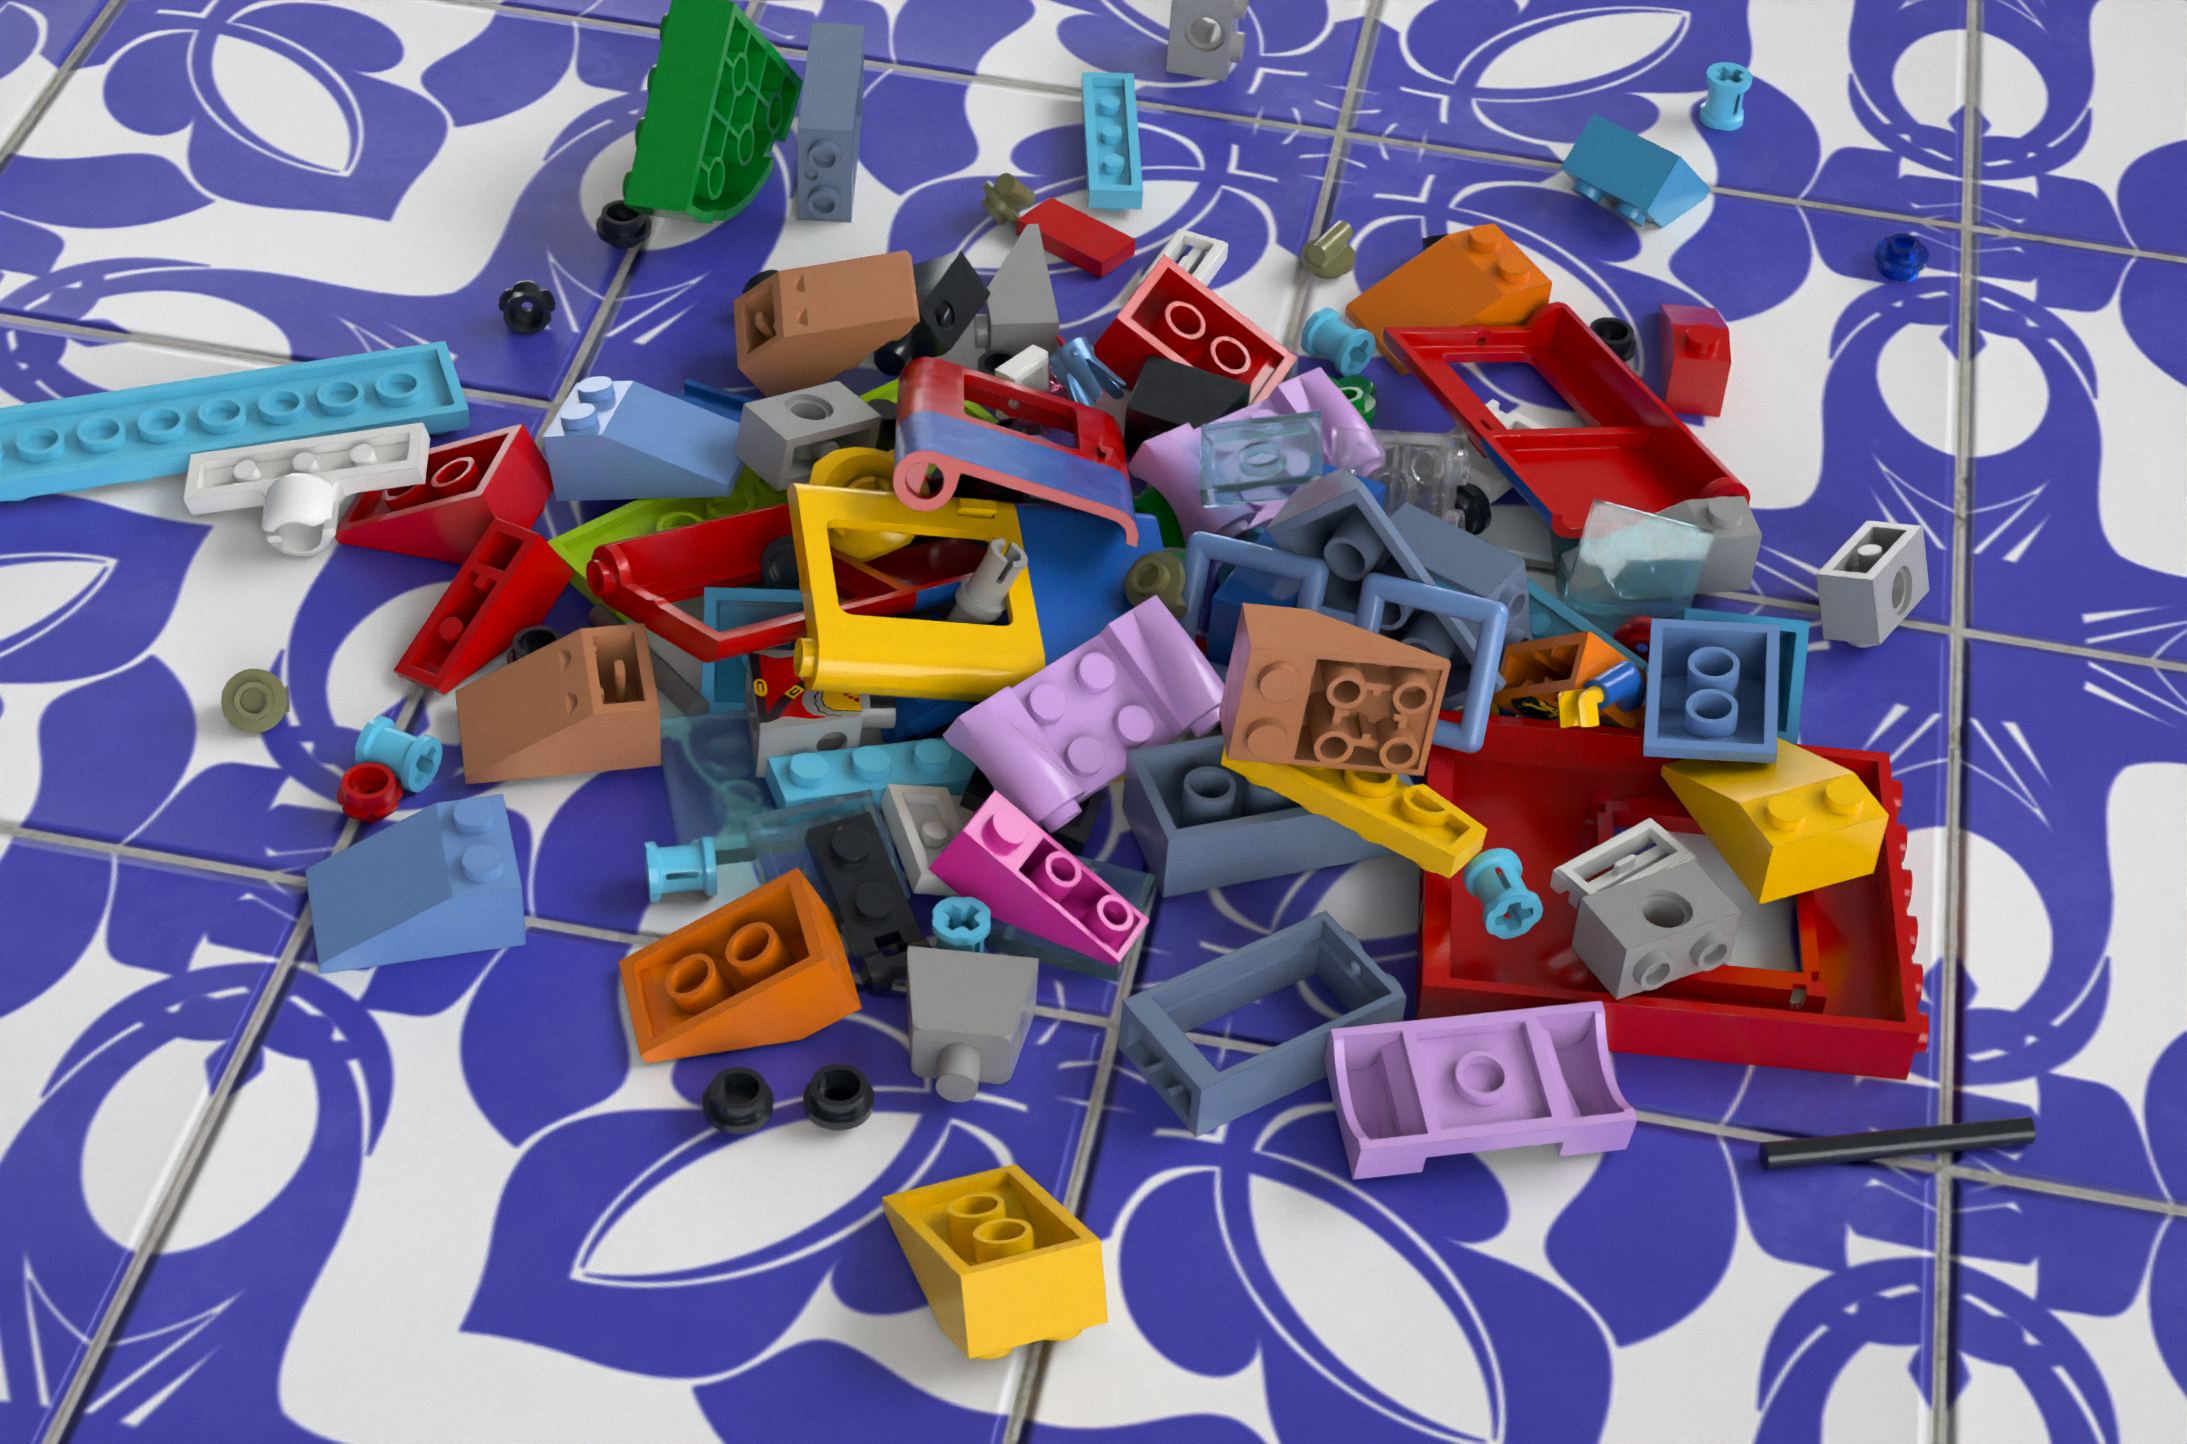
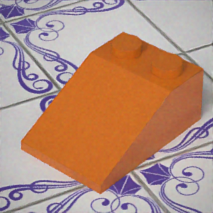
(1454, 283)
(741, 976)

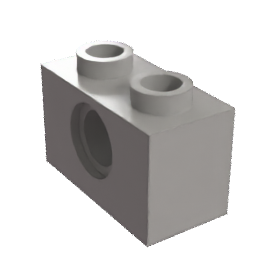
(1201, 46)
(796, 429)
(1872, 583)
(1655, 930)

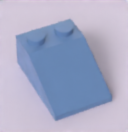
(638, 445)
(1712, 691)
(420, 889)

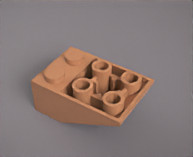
(822, 320)
(1328, 694)
(564, 709)

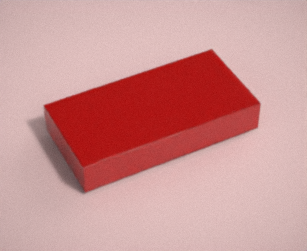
(1078, 237)

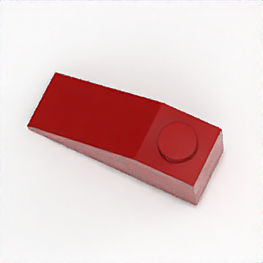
(1693, 359)
(497, 592)

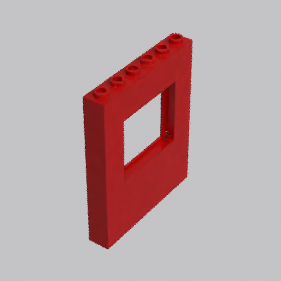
(1560, 795)

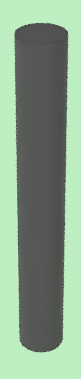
(666, 678)

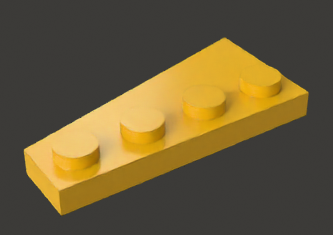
(1379, 809)

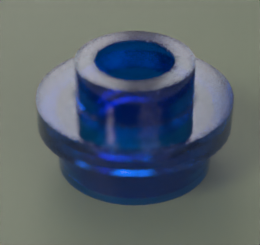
(1900, 257)

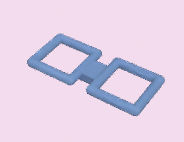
(1374, 592)

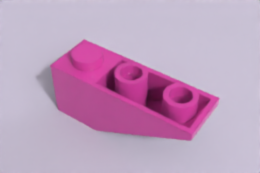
(1036, 883)

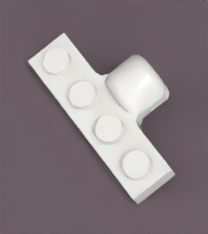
(306, 480)

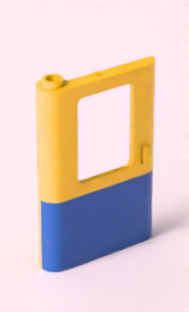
(1052, 607)

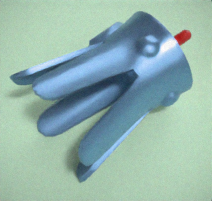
(1083, 372)

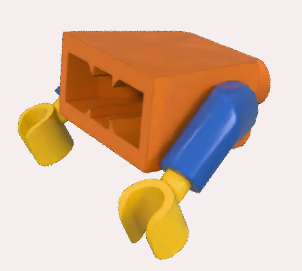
(1571, 682)

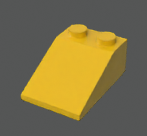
(1783, 822)
(1000, 1261)

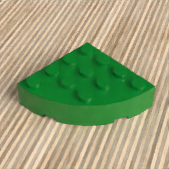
(709, 115)

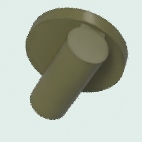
(1006, 198)
(1330, 254)
(1157, 575)
(255, 700)

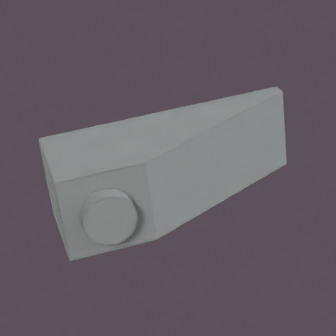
(1020, 302)
(1733, 546)

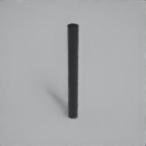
(1896, 1143)

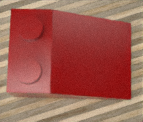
(1193, 326)
(462, 494)

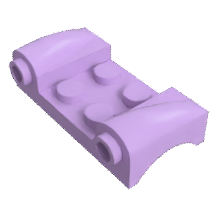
(1173, 458)
(1077, 718)
(1475, 1087)

